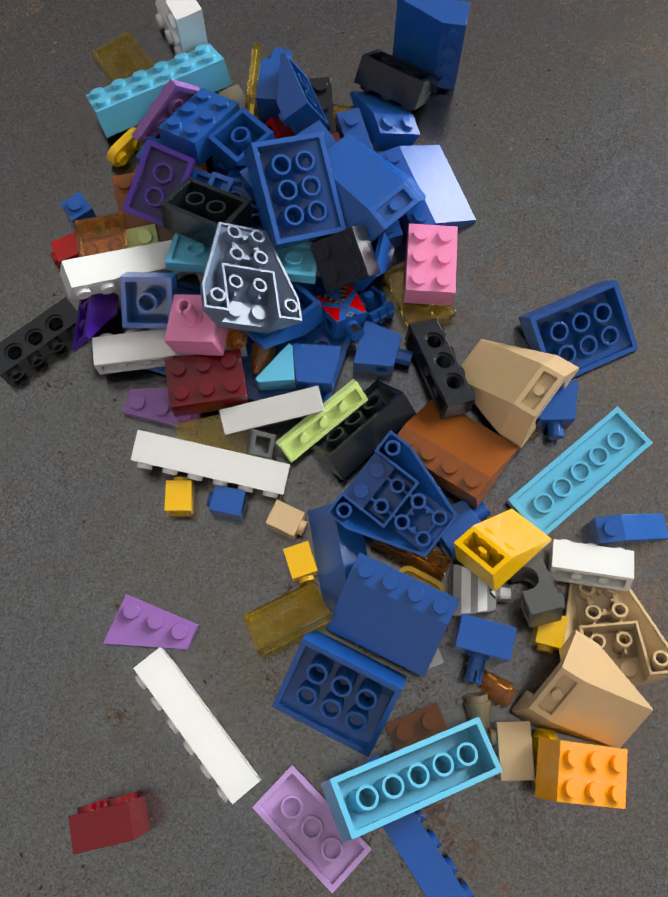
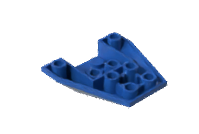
(370, 187)
(395, 500)

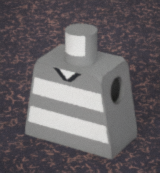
(473, 594)

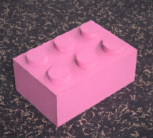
(430, 264)

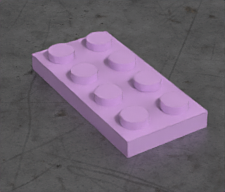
(309, 830)

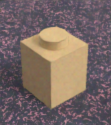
(286, 520)

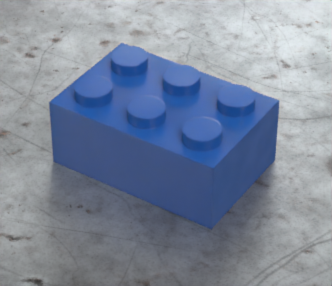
(194, 121)

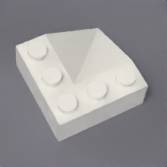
(182, 23)

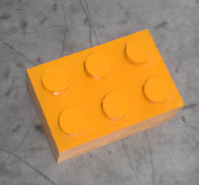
(581, 773)

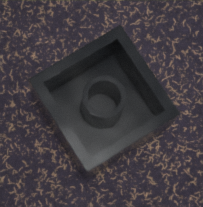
(345, 258)

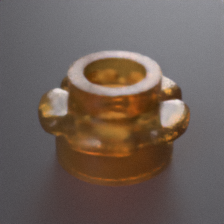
(236, 339)

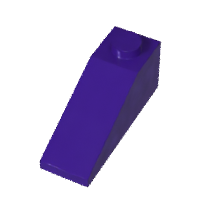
(92, 315)

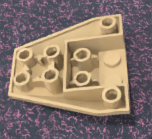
(514, 385)
(622, 630)
(586, 697)

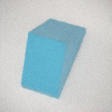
(279, 373)

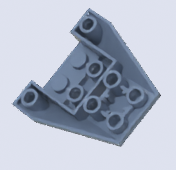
(247, 283)

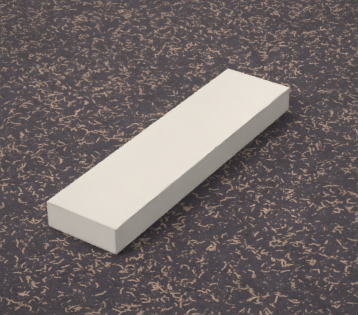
(271, 410)

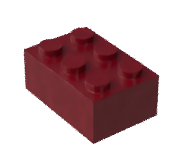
(206, 382)
(109, 822)

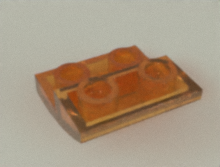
(101, 234)

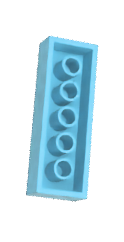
(129, 99)
(410, 779)

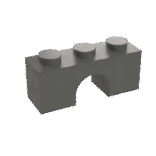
(541, 603)

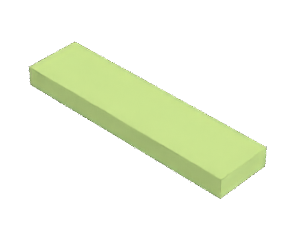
(317, 425)

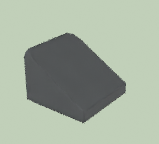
(260, 444)

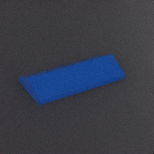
(334, 553)

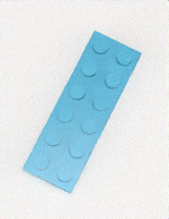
(192, 257)
(580, 471)

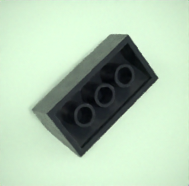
(364, 429)

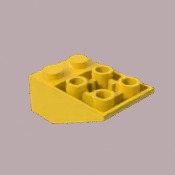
(499, 547)

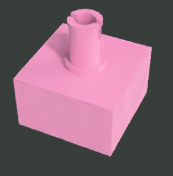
(192, 330)

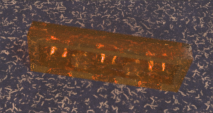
(434, 564)

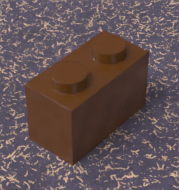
(416, 726)

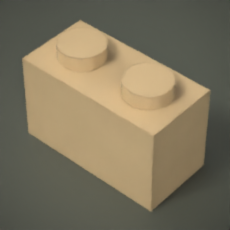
(513, 750)

